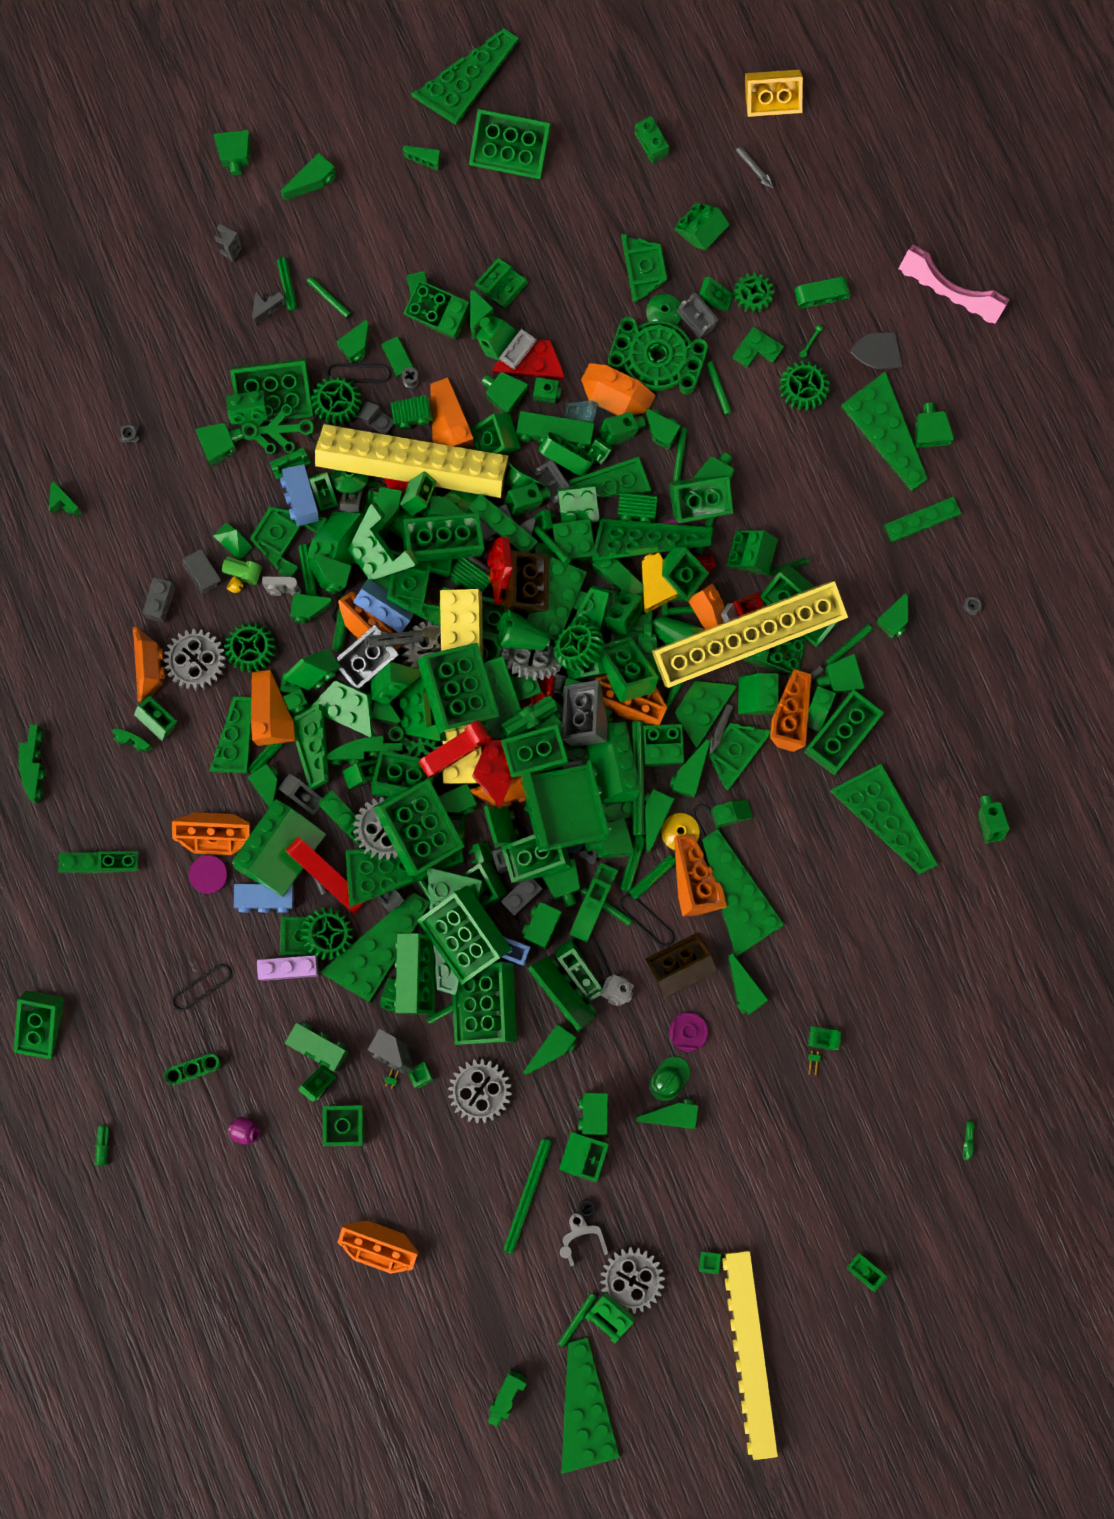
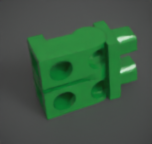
(502, 1405)

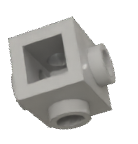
(617, 990)

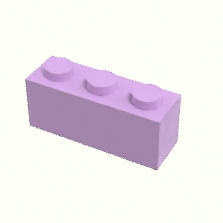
(287, 968)

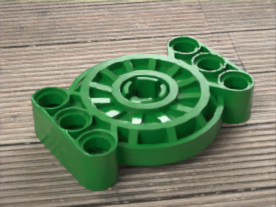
(662, 338)

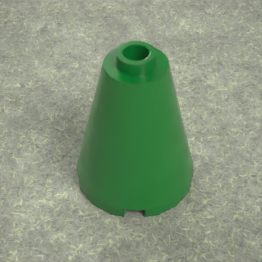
(671, 630)
(520, 633)

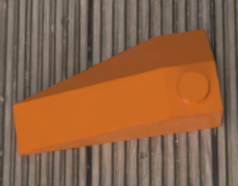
(269, 713)
(791, 715)

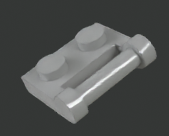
(279, 585)

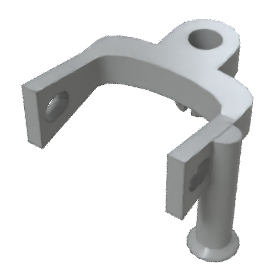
(578, 1230)

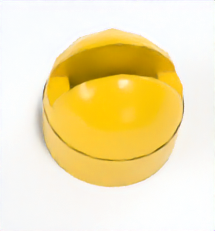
(234, 585)

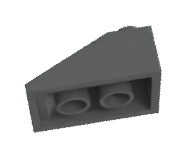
(363, 663)
(584, 714)

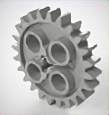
(430, 635)
(206, 647)
(543, 662)
(370, 818)
(495, 1101)
(640, 1264)

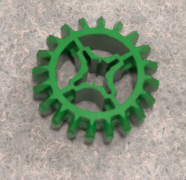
(797, 381)
(349, 407)
(578, 646)
(245, 652)
(326, 925)

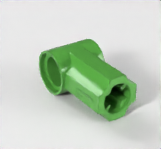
(246, 571)

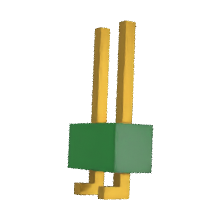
(813, 1058)
(389, 1080)

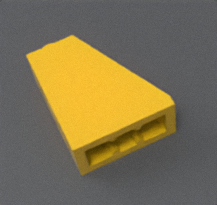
(655, 588)

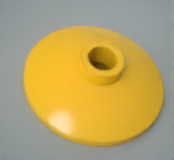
(676, 821)

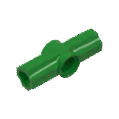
(528, 717)

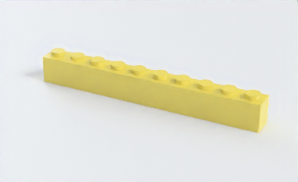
(751, 1355)

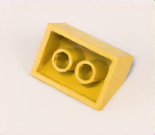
(773, 92)

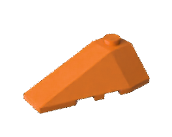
(449, 421)
(708, 606)
(696, 885)

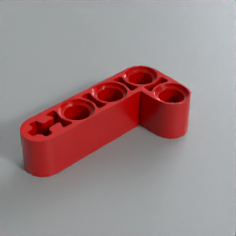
(455, 749)

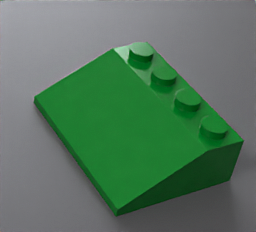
(510, 143)
(282, 384)
(457, 687)
(418, 827)
(264, 851)
(464, 934)
(559, 990)
(487, 1007)

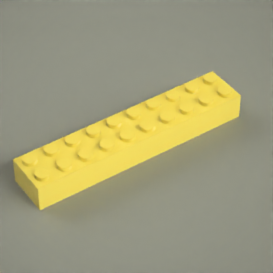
(407, 458)
(459, 627)
(749, 634)

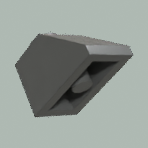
(300, 794)

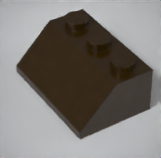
(528, 583)
(681, 965)

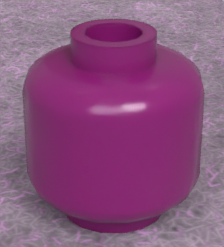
(244, 1130)

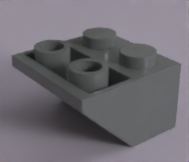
(391, 1052)

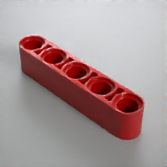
(321, 871)

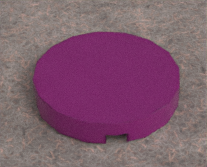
(208, 874)
(688, 1032)

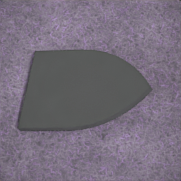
(878, 351)

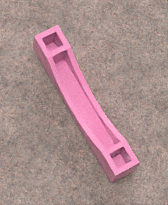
(985, 303)

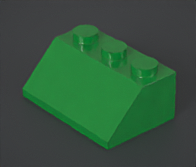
(396, 773)

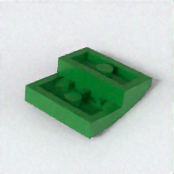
(501, 283)

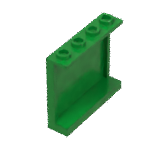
(565, 807)

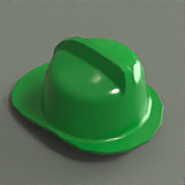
(517, 478)
(669, 1078)

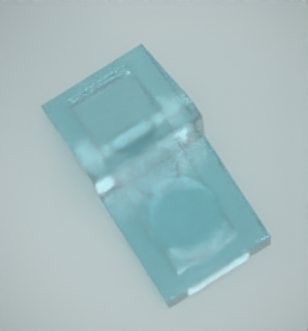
(581, 411)

